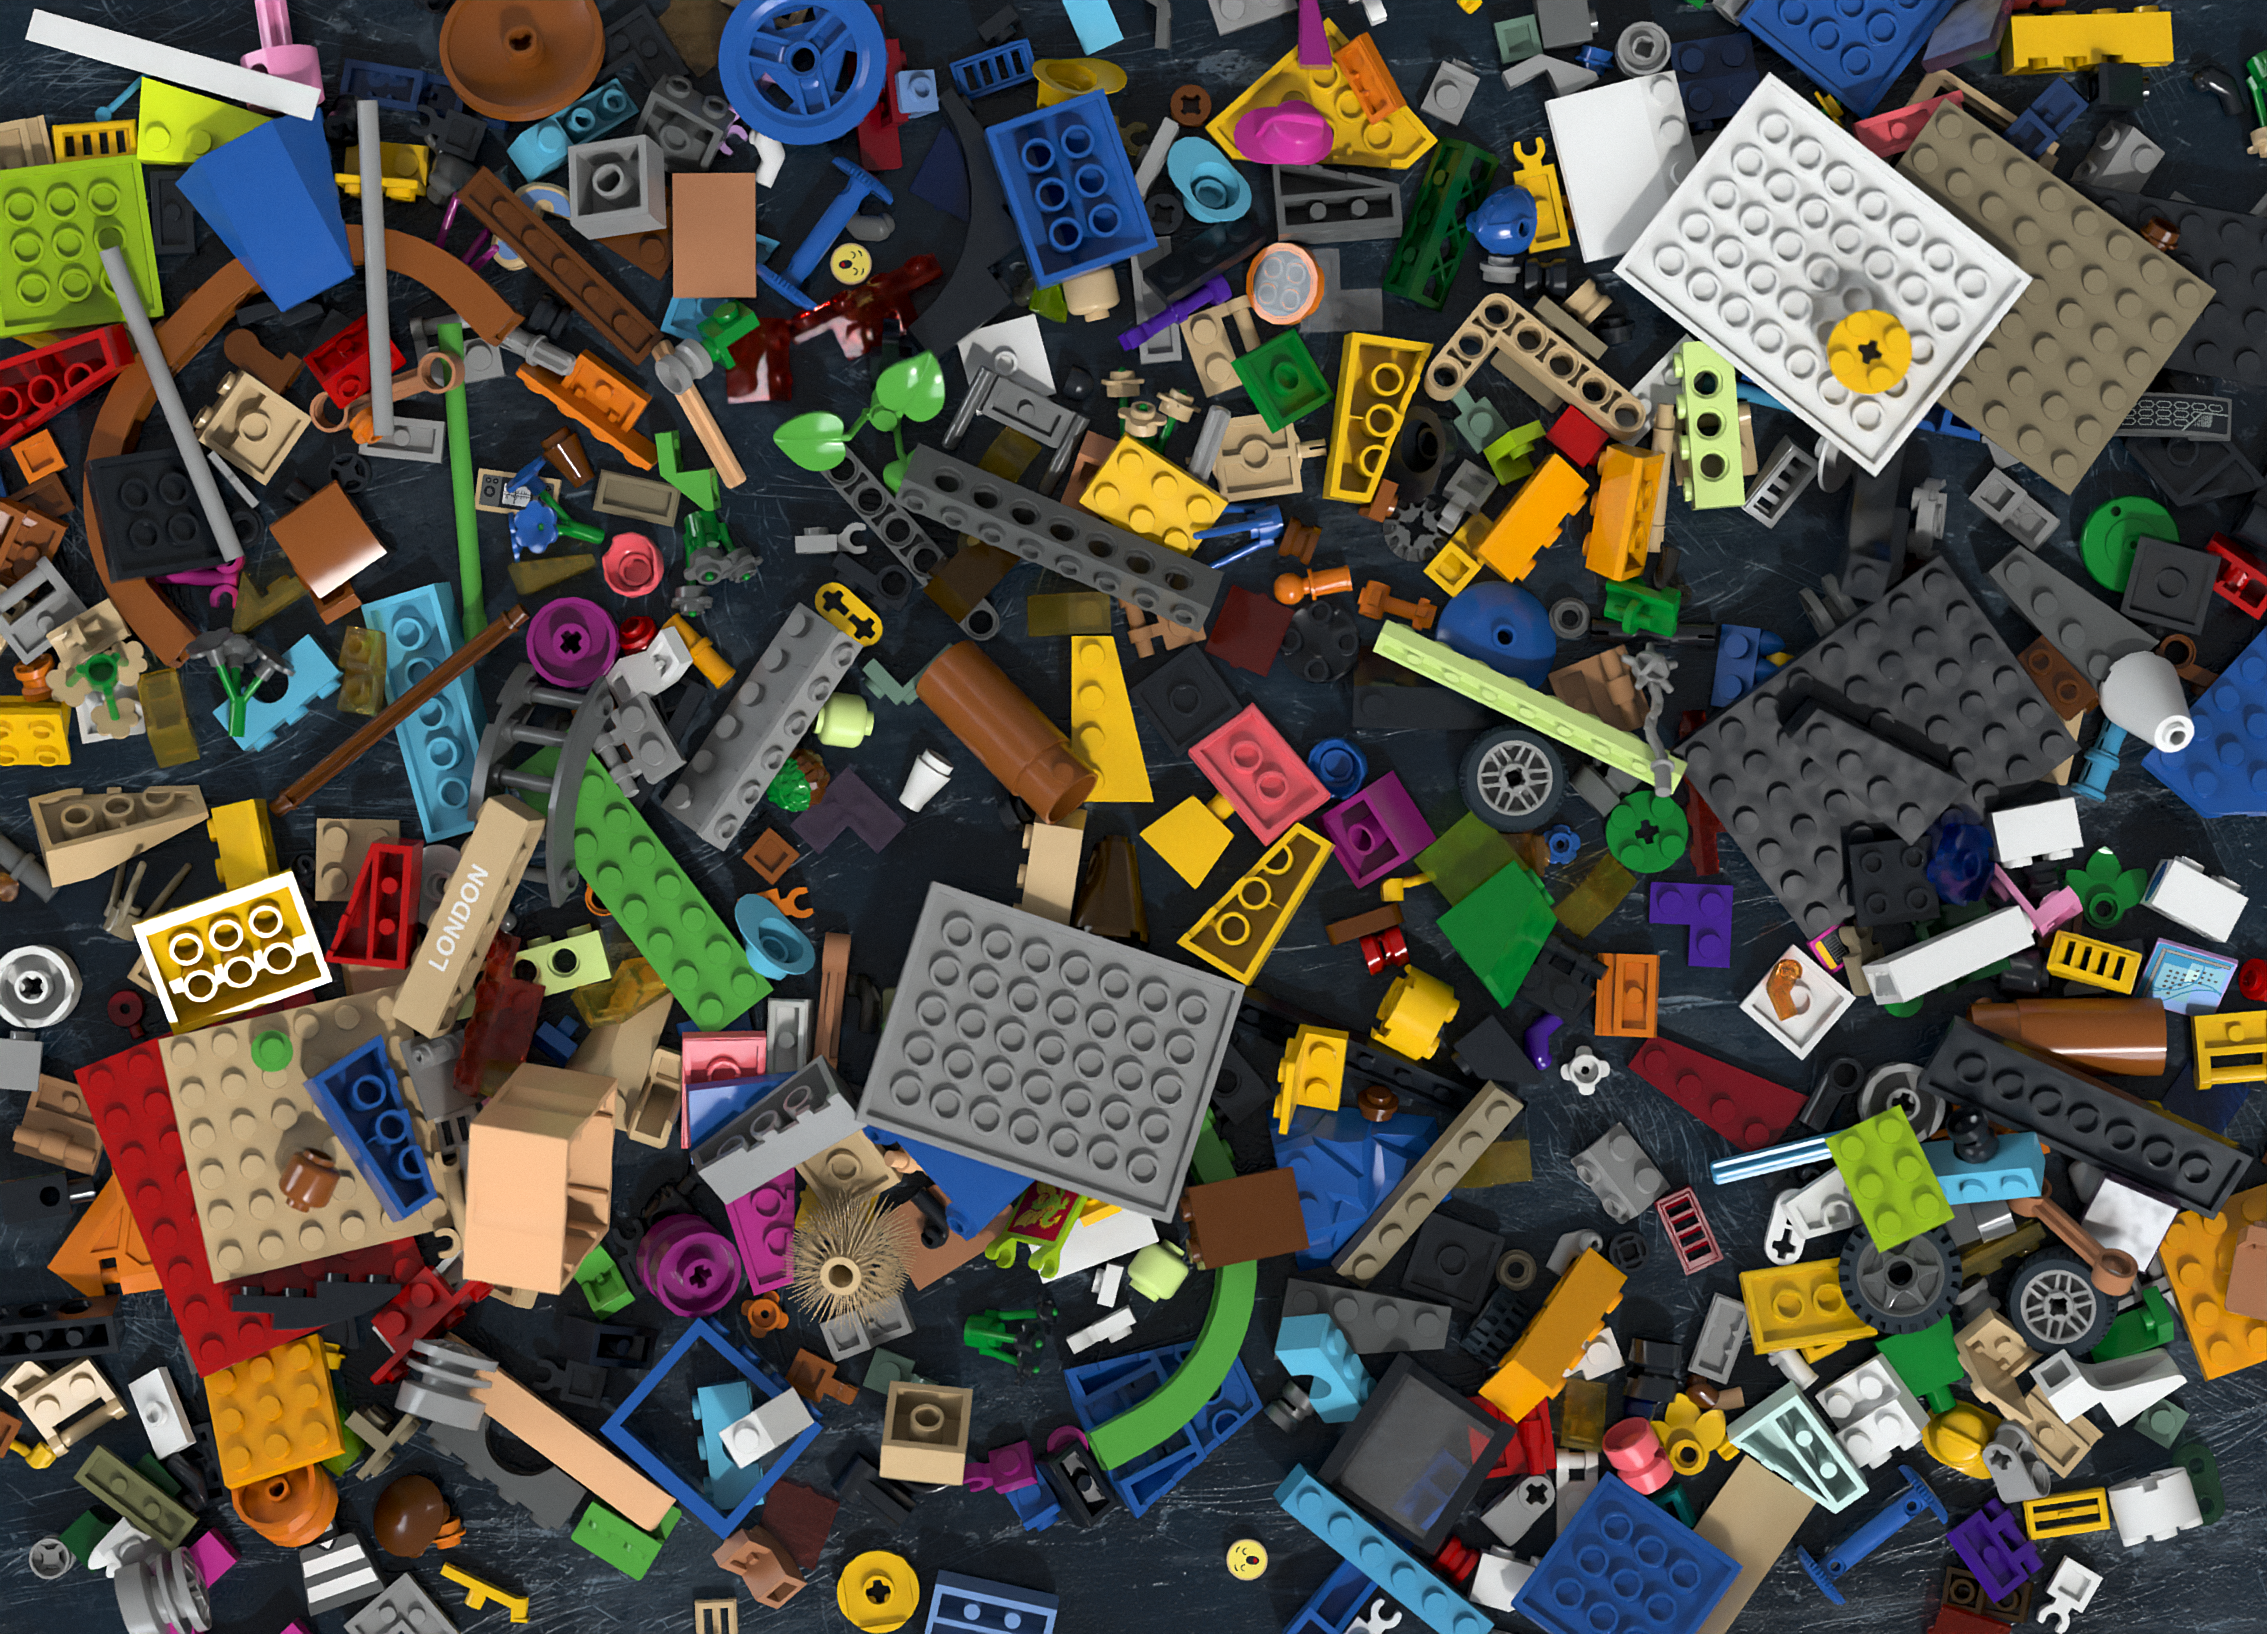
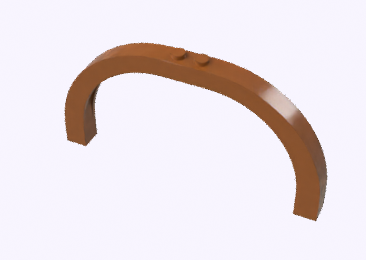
(189, 329)

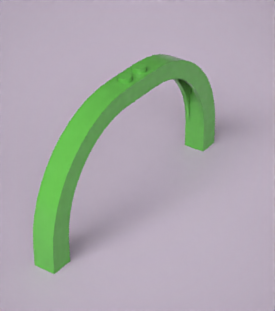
(1211, 1355)

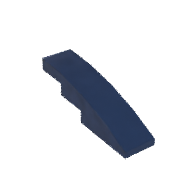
(405, 89)
(2046, 118)

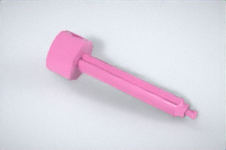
(279, 54)

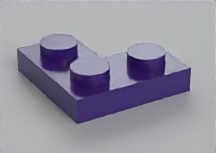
(1705, 910)

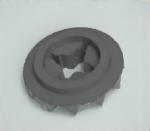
(1399, 538)

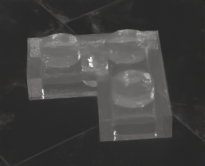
(1342, 309)

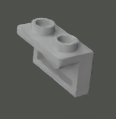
(2119, 159)
(1620, 1174)

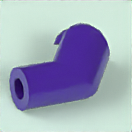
(1536, 1040)

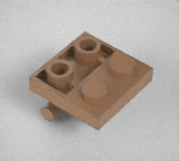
(1602, 688)
(59, 1127)

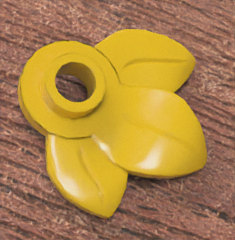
(1689, 1428)

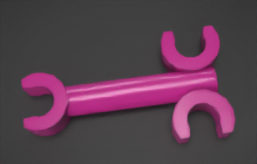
(223, 579)

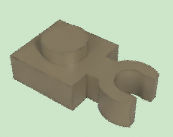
(1861, 953)

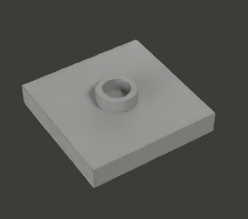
(1152, 158)

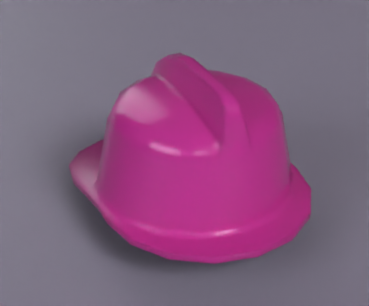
(1284, 134)

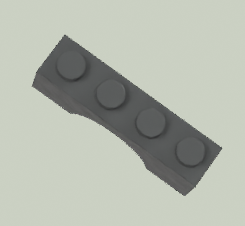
(547, 1493)

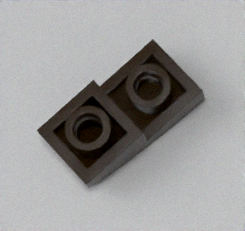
(1966, 1593)

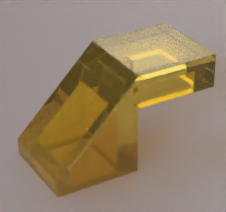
(1009, 455)
(166, 717)
(627, 994)

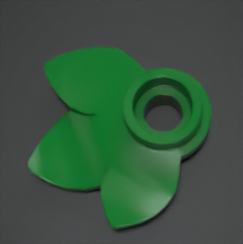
(2106, 882)

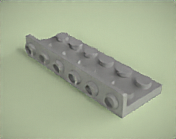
(761, 726)

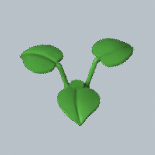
(906, 388)

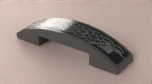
(2179, 416)

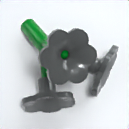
(234, 650)

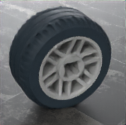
(1541, 773)
(2041, 1320)

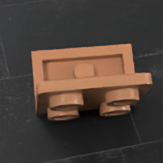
(2248, 1274)

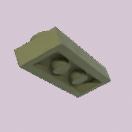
(136, 1497)

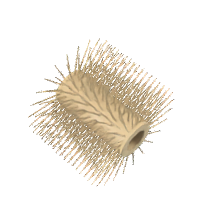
(849, 1258)

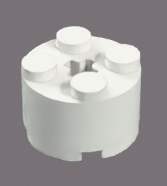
(60, 986)
(2154, 1506)

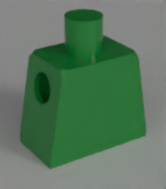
(1925, 1362)

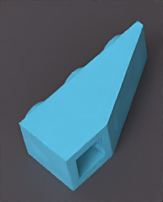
(584, 121)

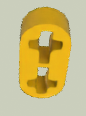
(855, 606)

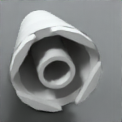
(2147, 701)

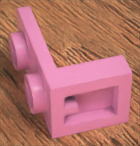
(2054, 908)

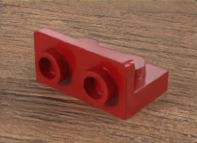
(344, 363)

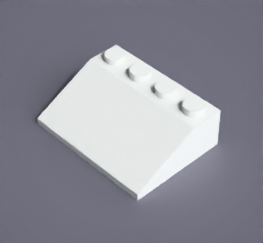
(1620, 158)

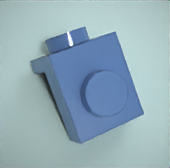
(916, 92)

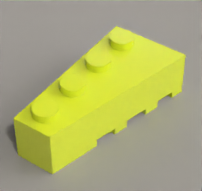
(184, 126)

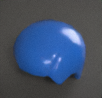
(1339, 766)

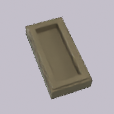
(637, 498)

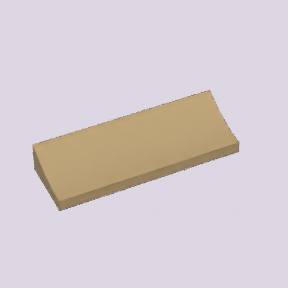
(1751, 1524)

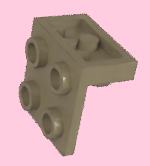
(1566, 329)

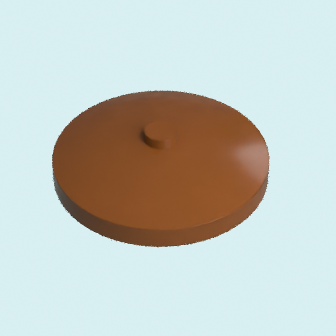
(521, 54)

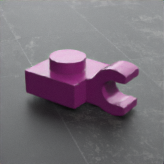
(1008, 1469)

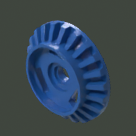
(819, 112)

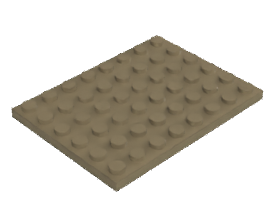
(2087, 325)

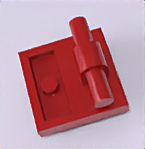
(1531, 1446)

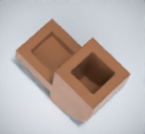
(762, 1564)

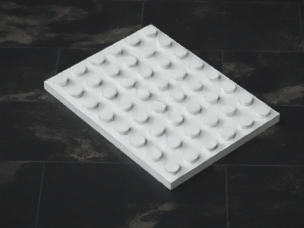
(1791, 235)

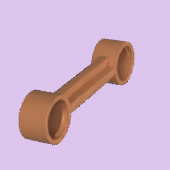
(403, 386)
(832, 994)
(2081, 1242)

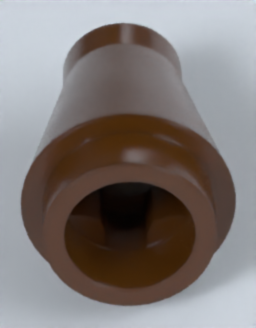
(567, 455)

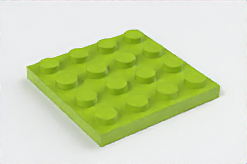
(51, 242)

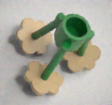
(101, 674)

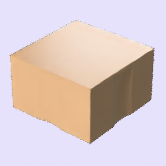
(539, 1178)

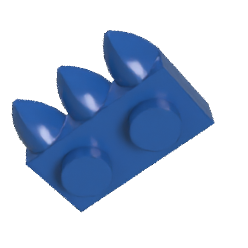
(1742, 662)

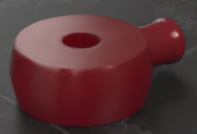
(127, 1020)

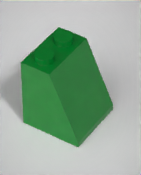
(1501, 929)

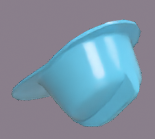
(1207, 181)
(771, 940)

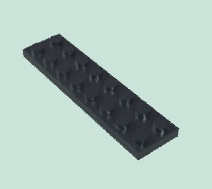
(2085, 1117)

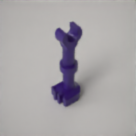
(1214, 291)

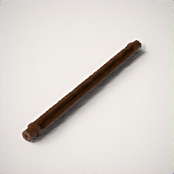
(399, 710)

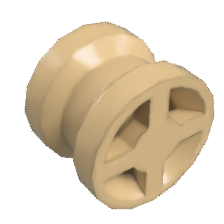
(1586, 303)

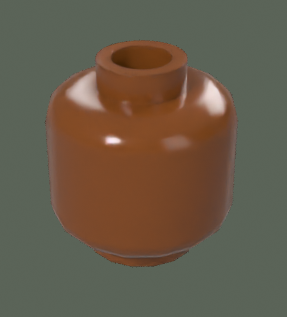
(309, 1179)

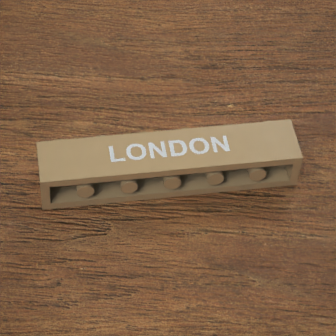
(468, 915)

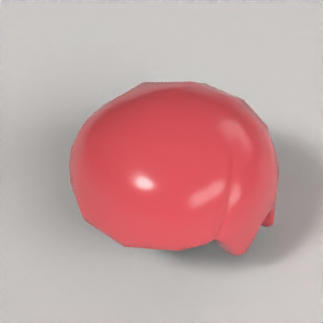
(633, 565)

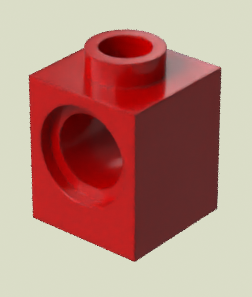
(1577, 438)

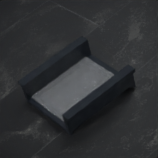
(1416, 1454)

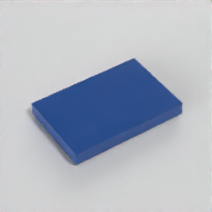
(720, 1102)

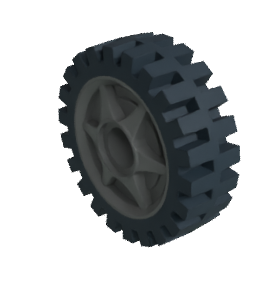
(1907, 1305)

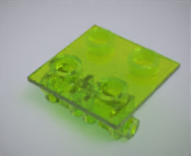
(1466, 858)

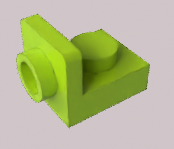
(1510, 452)

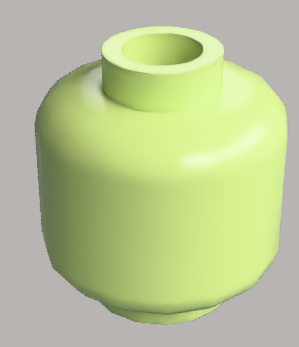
(843, 720)
(1158, 1270)

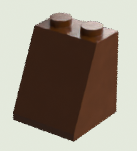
(1243, 1218)

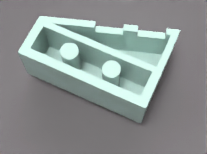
(1799, 1446)

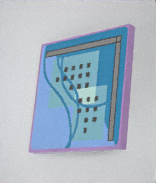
(2185, 978)

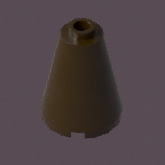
(1112, 895)

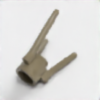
(123, 912)

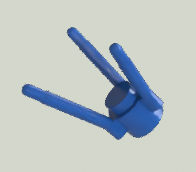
(1263, 524)

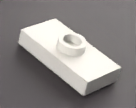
(162, 1413)

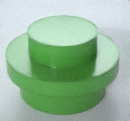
(271, 1051)

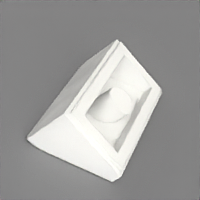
(790, 1034)

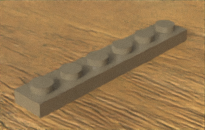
(1427, 1184)

